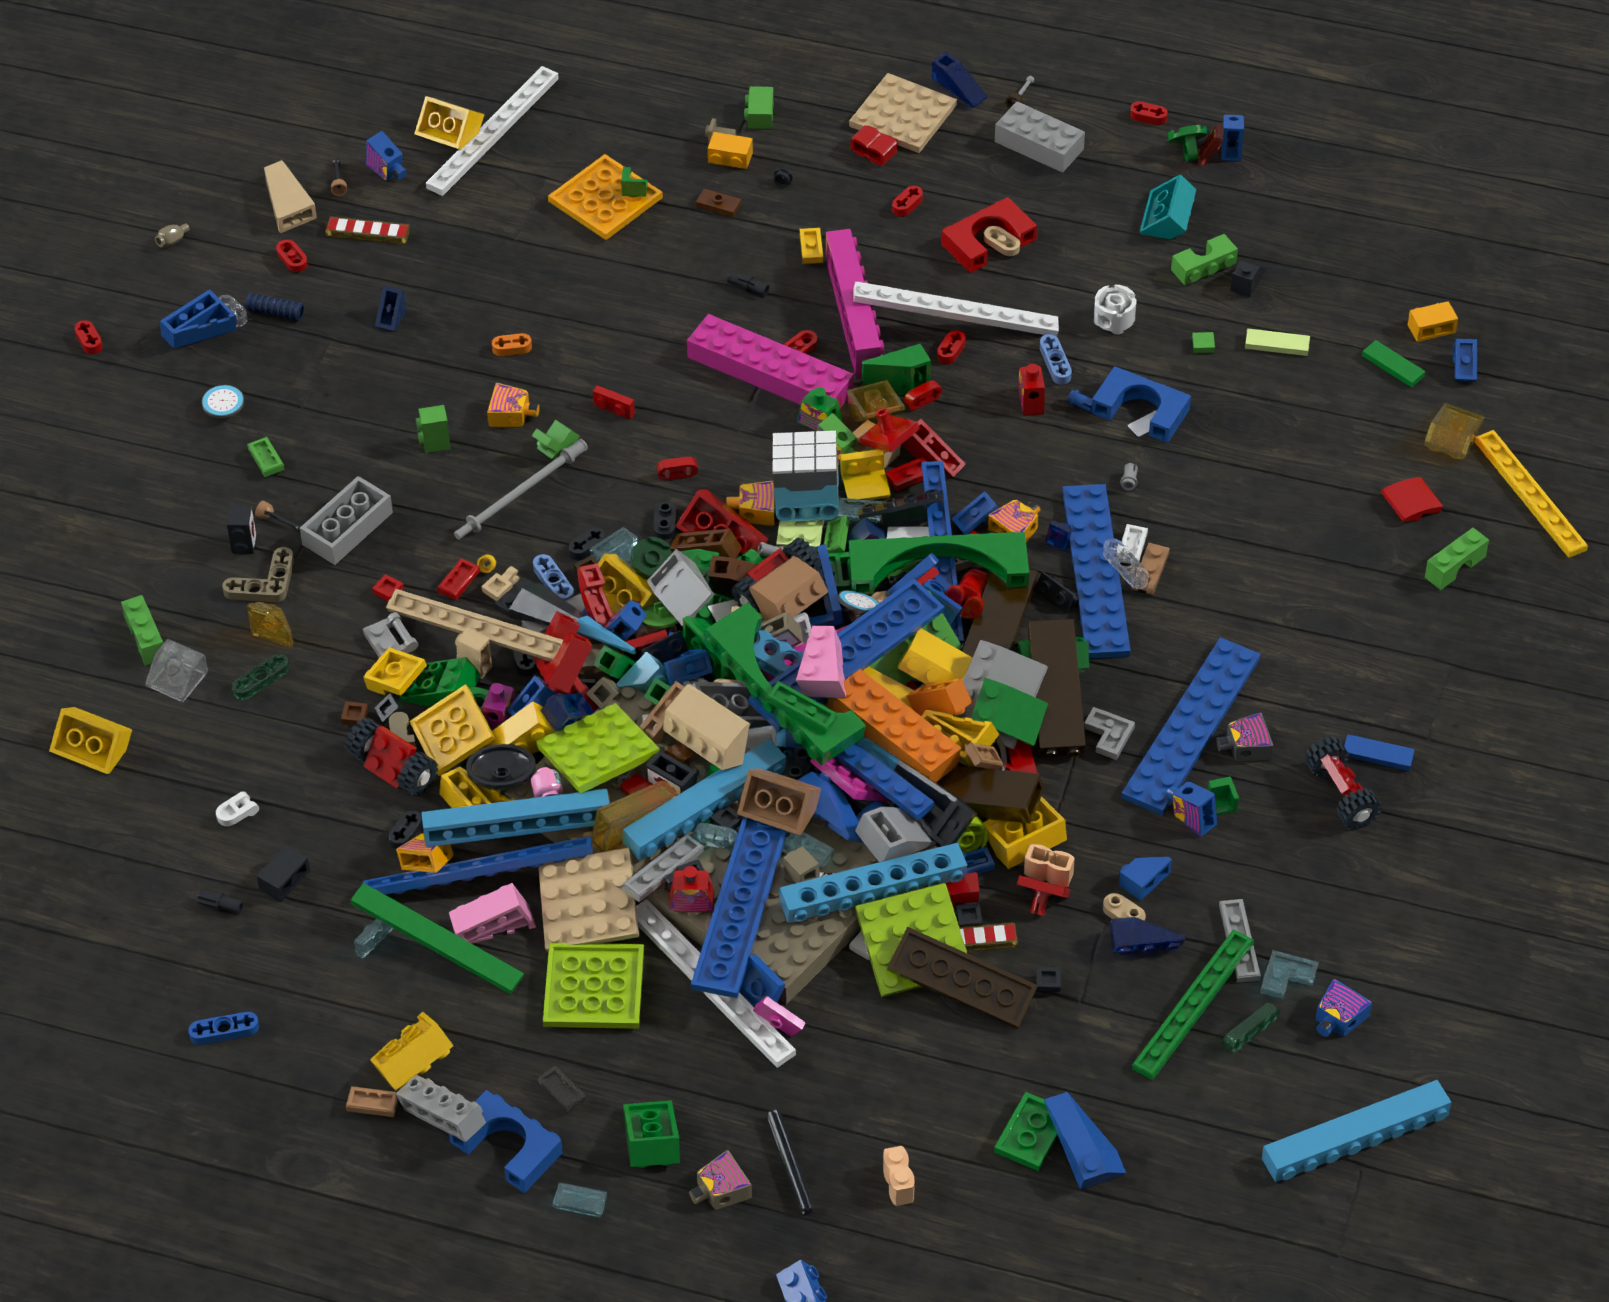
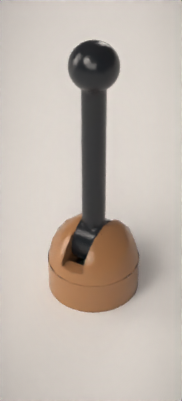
(338, 183)
(265, 511)

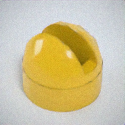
(483, 559)

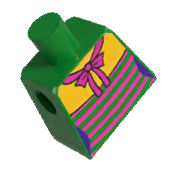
(817, 407)

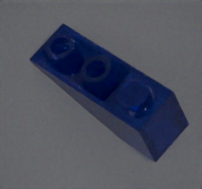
(955, 78)
(1137, 934)

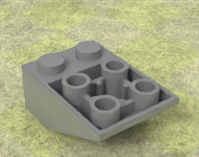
(680, 586)
(892, 833)

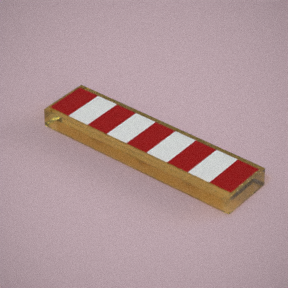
(368, 230)
(989, 936)

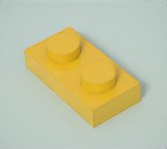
(811, 245)

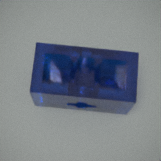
(566, 710)

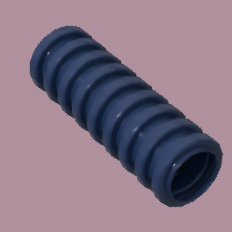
(274, 306)

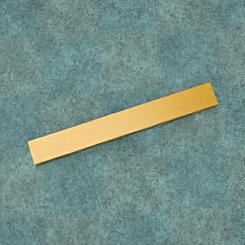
(1531, 494)

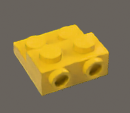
(393, 672)

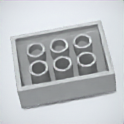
(1004, 667)

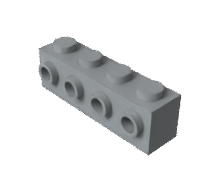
(441, 1107)

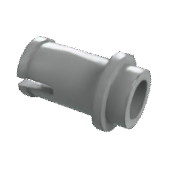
(1129, 479)
(766, 549)

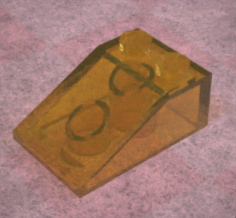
(870, 398)
(1453, 431)

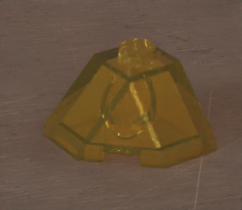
(269, 623)

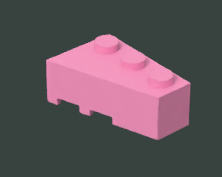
(822, 665)
(492, 914)

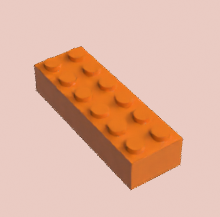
(897, 727)

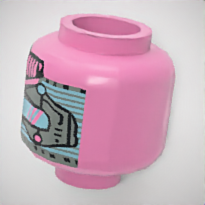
(546, 783)

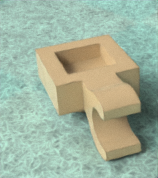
(499, 585)

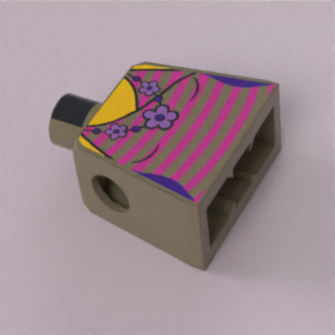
(721, 1183)

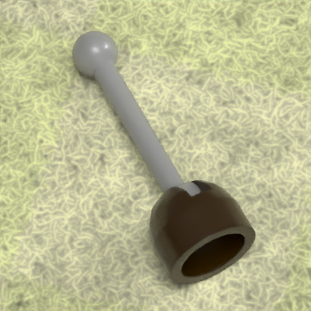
(1016, 97)

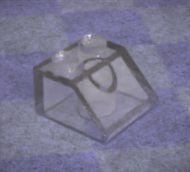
(176, 670)

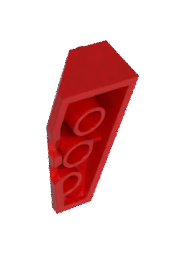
(710, 513)

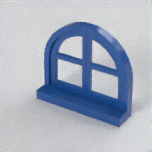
(831, 601)

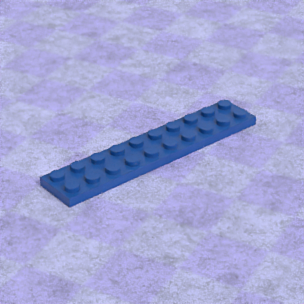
(1095, 578)
(871, 636)
(1191, 725)
(739, 909)

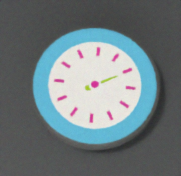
(222, 401)
(857, 601)

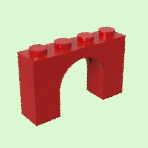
(960, 238)
(568, 661)

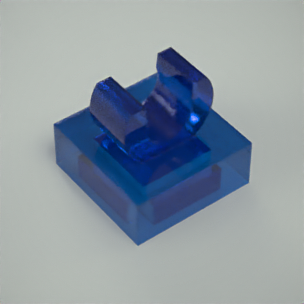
(1059, 534)

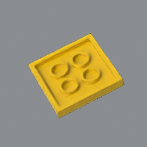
(452, 729)

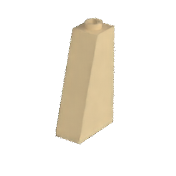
(288, 198)

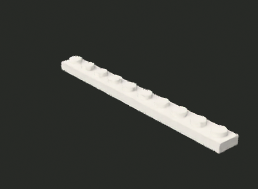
(492, 131)
(955, 309)
(738, 1010)

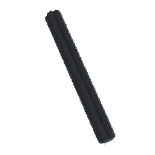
(790, 1162)

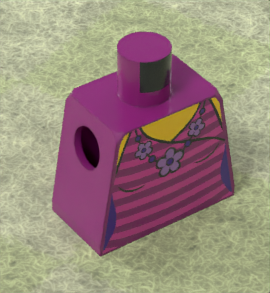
(496, 703)

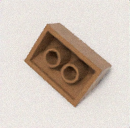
(788, 589)
(778, 800)

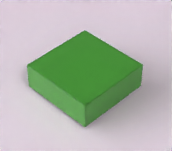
(1203, 342)

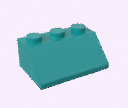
(1168, 209)

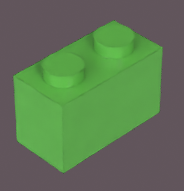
(760, 107)
(433, 428)

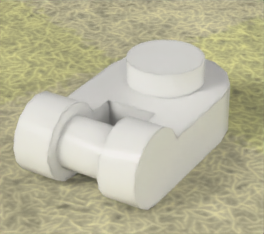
(230, 814)

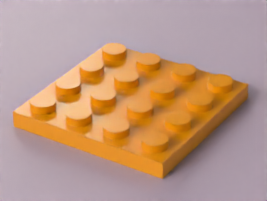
(597, 198)

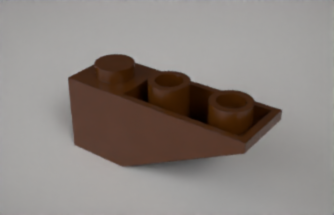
(728, 571)

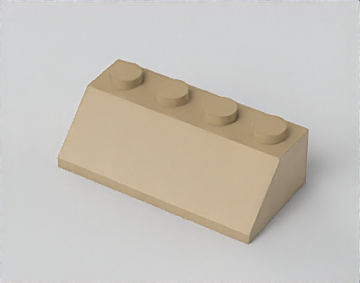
(707, 728)

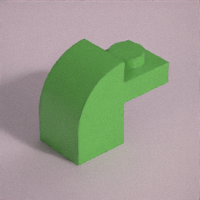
(555, 439)

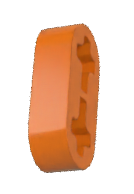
(511, 344)

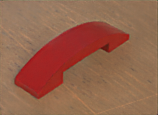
(593, 597)

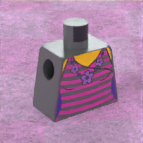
(1247, 739)

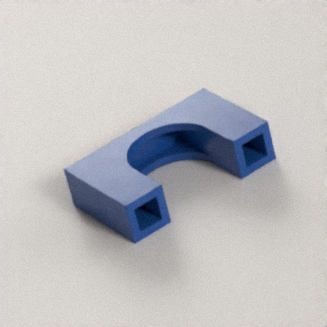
(1125, 386)
(540, 1145)

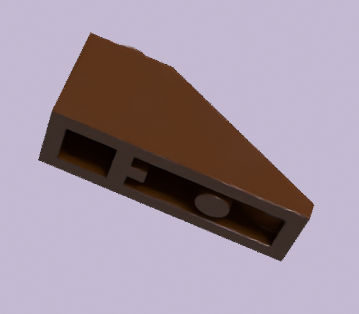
(717, 541)

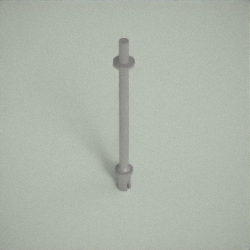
(567, 455)

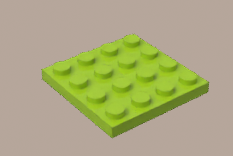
(597, 748)
(886, 920)
(593, 985)

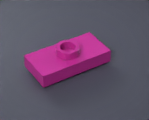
(779, 1016)

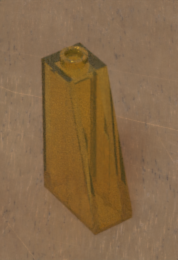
(619, 814)

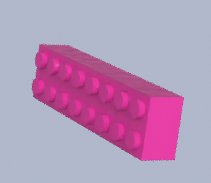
(856, 318)
(765, 362)

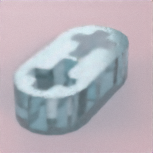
(715, 836)

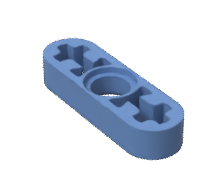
(1052, 366)
(552, 571)

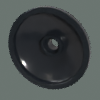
(500, 766)

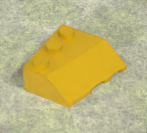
(413, 1052)

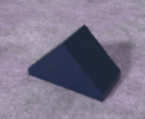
(391, 308)
(866, 530)

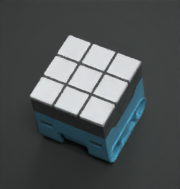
(805, 476)

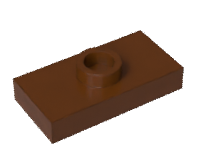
(718, 202)
(682, 753)

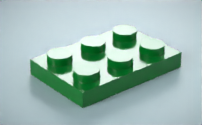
(1028, 1133)

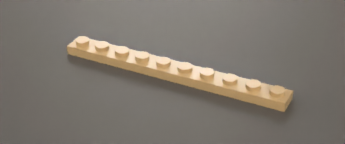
(458, 620)

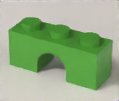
(1192, 267)
(1467, 549)
(143, 627)

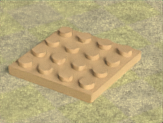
(904, 111)
(586, 899)

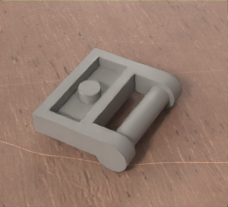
(381, 637)

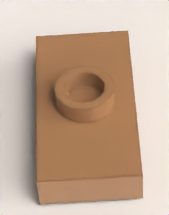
(984, 756)
(372, 1101)

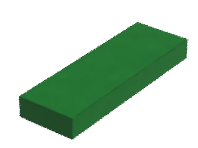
(1393, 363)
(801, 707)

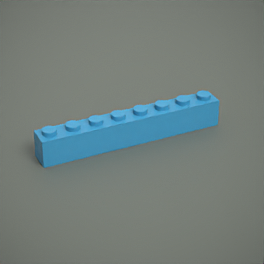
(698, 802)
(512, 818)
(1356, 1131)

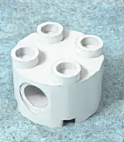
(1115, 308)

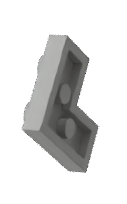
(1114, 731)

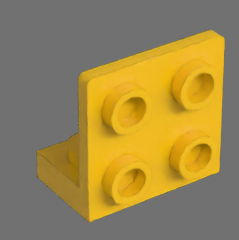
(864, 475)

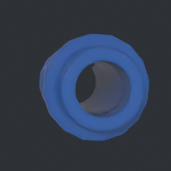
(1080, 400)

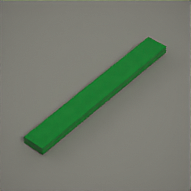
(437, 938)
(1192, 1004)

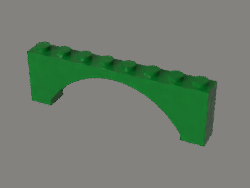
(999, 552)
(734, 645)

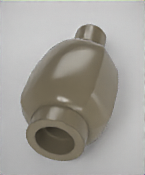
(171, 235)

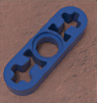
(915, 573)
(208, 1037)

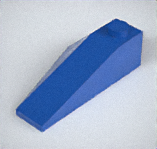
(833, 806)
(1086, 1148)

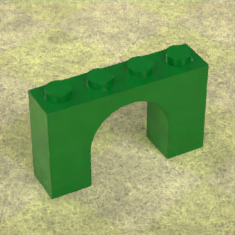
(618, 664)

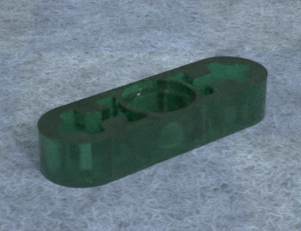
(257, 685)
(1250, 1027)

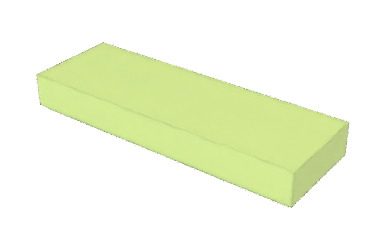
(1277, 342)

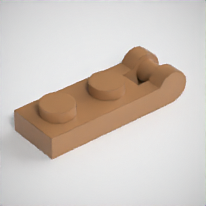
(1154, 562)
(658, 714)

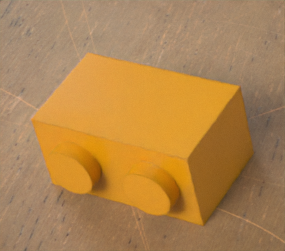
(730, 150)
(1432, 321)

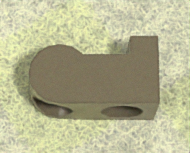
(400, 726)

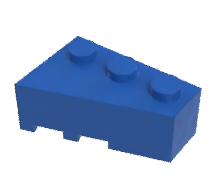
(198, 321)

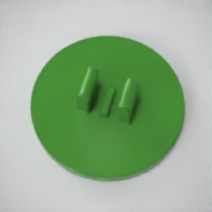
(658, 616)

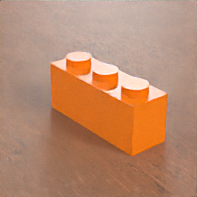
(942, 697)

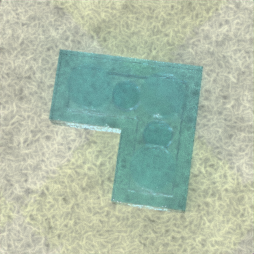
(1287, 967)

